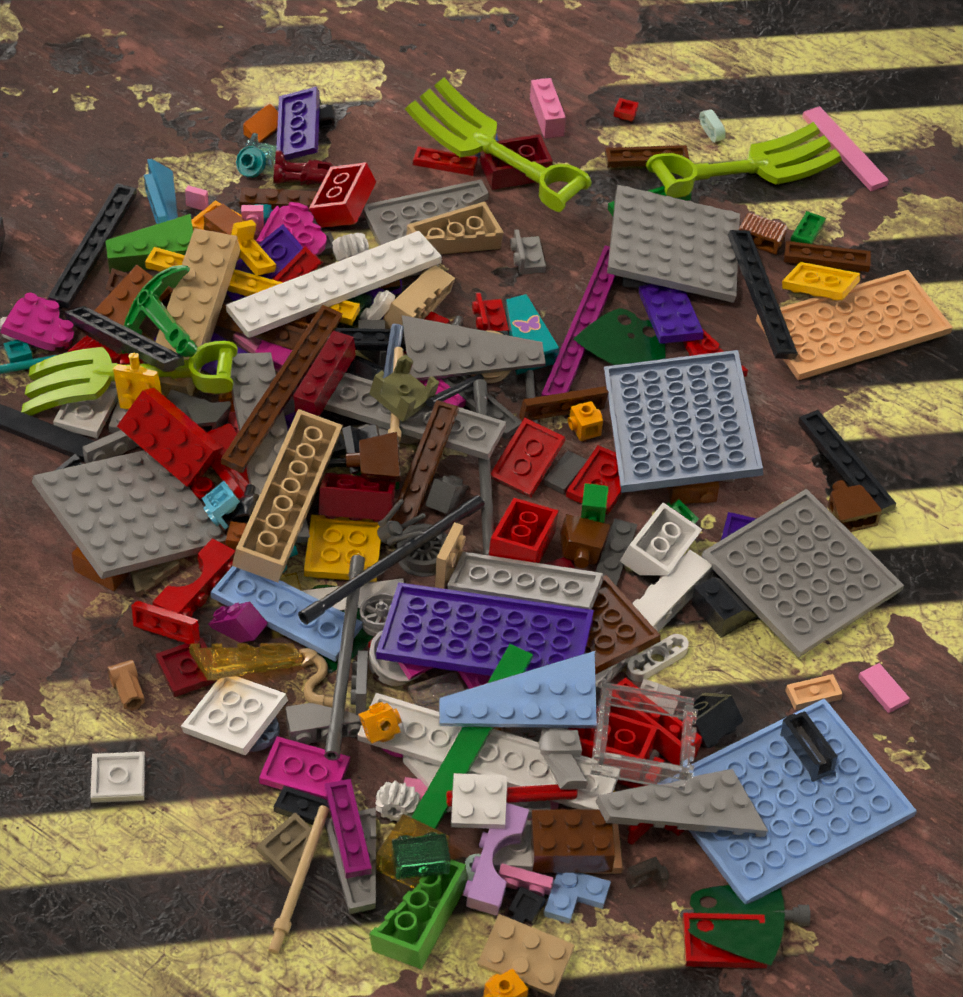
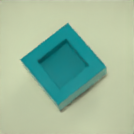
(17, 351)

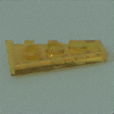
(245, 659)

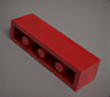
(668, 732)

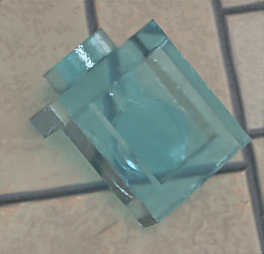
(268, 150)

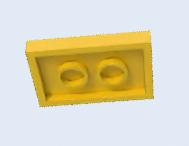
(821, 281)

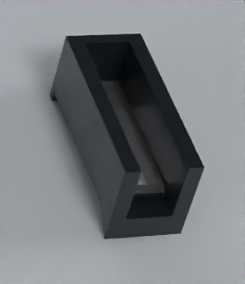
(809, 745)

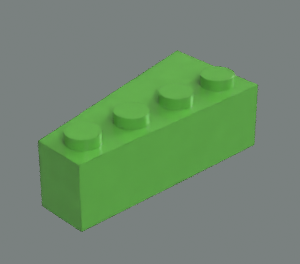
(134, 248)
(420, 918)

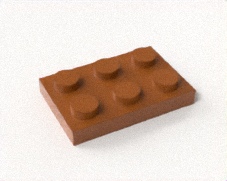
(119, 301)

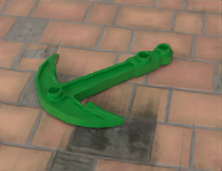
(148, 304)

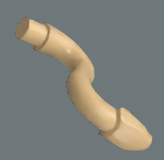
(311, 657)

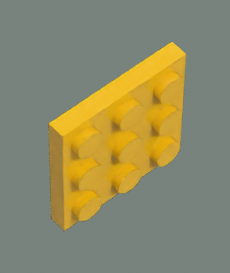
(335, 542)

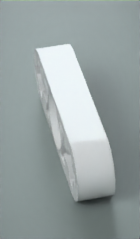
(653, 667)

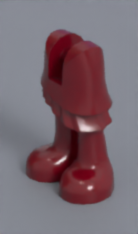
(307, 173)

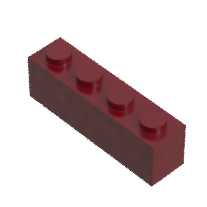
(325, 374)

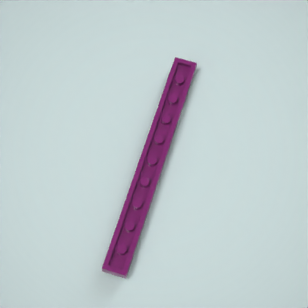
(587, 312)

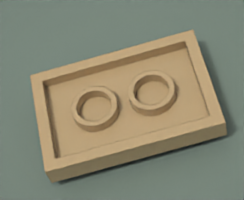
(533, 954)

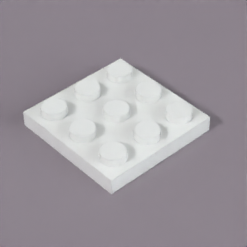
(234, 713)

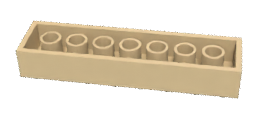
(200, 294)
(287, 496)

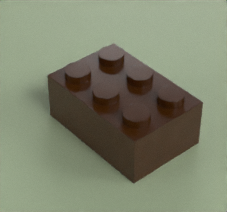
(571, 841)

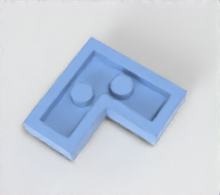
(575, 888)

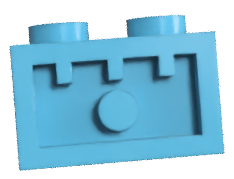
(220, 502)

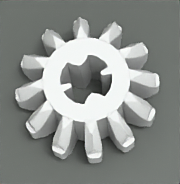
(349, 245)
(396, 799)

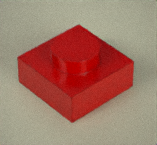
(626, 109)

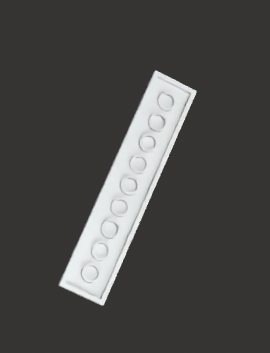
(333, 284)
(500, 755)

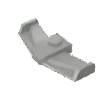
(558, 749)

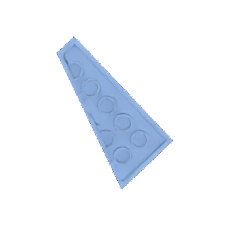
(540, 698)

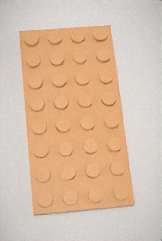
(865, 324)

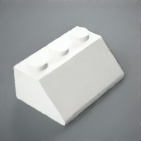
(660, 543)

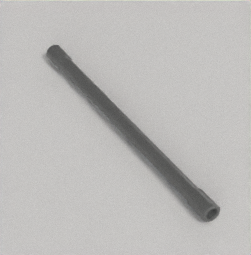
(480, 399)
(334, 737)

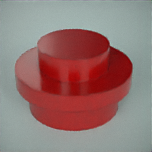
(202, 486)

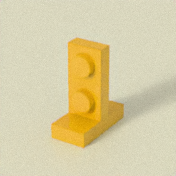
(250, 250)

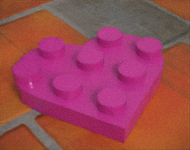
(299, 223)
(38, 323)

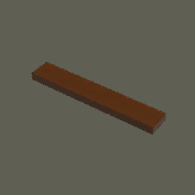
(425, 461)

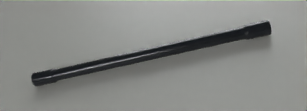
(319, 607)

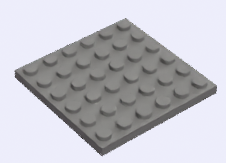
(673, 243)
(127, 512)
(802, 572)

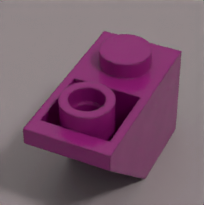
(238, 621)

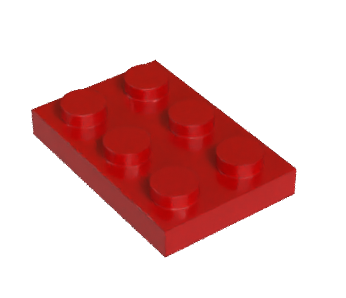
(527, 457)
(600, 470)
(702, 954)

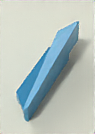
(160, 191)

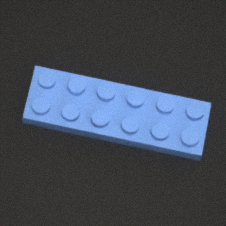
(280, 607)

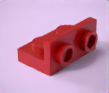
(489, 314)

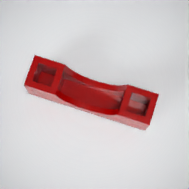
(214, 562)

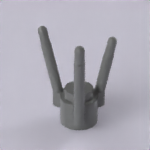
(390, 531)

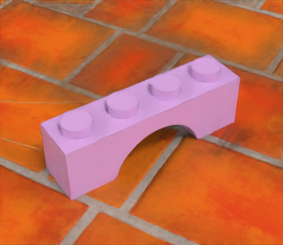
(487, 887)

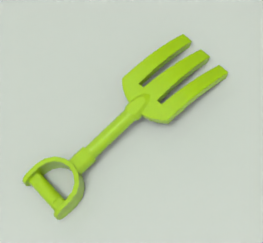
(481, 136)
(763, 158)
(89, 372)

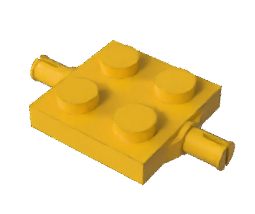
(132, 380)

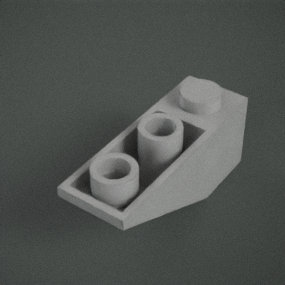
(311, 723)

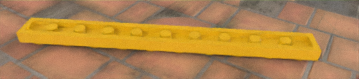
(243, 282)

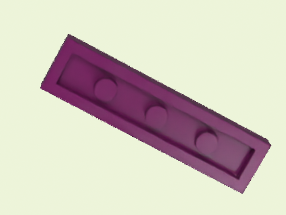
(348, 829)

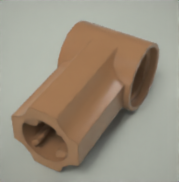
(125, 680)

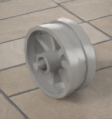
(379, 607)

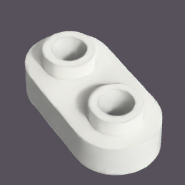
(379, 307)

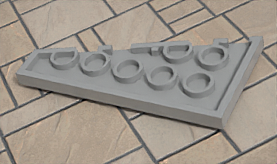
(390, 217)
(459, 351)
(706, 805)

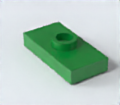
(808, 228)

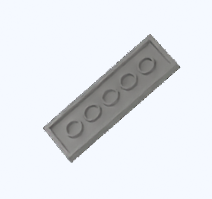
(525, 580)

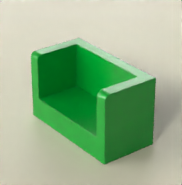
(594, 502)

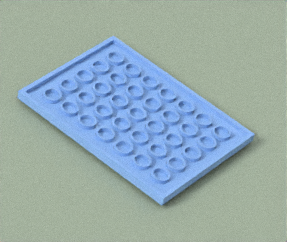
(803, 818)

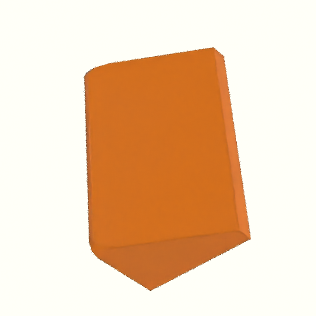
(263, 123)

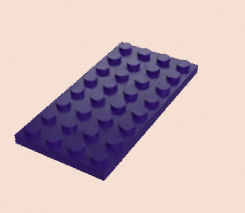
(475, 629)

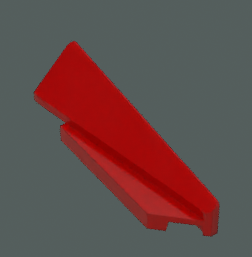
(234, 479)

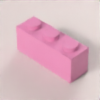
(547, 108)

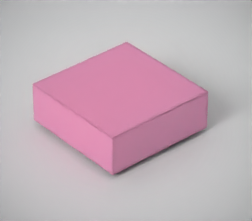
(196, 198)

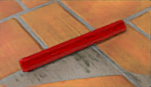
(531, 794)

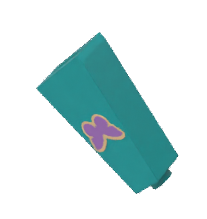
(527, 324)

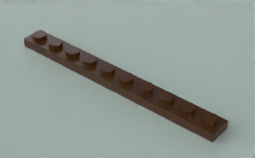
(284, 335)
(281, 389)

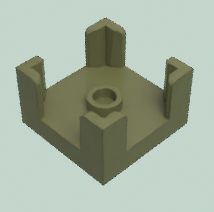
(401, 391)

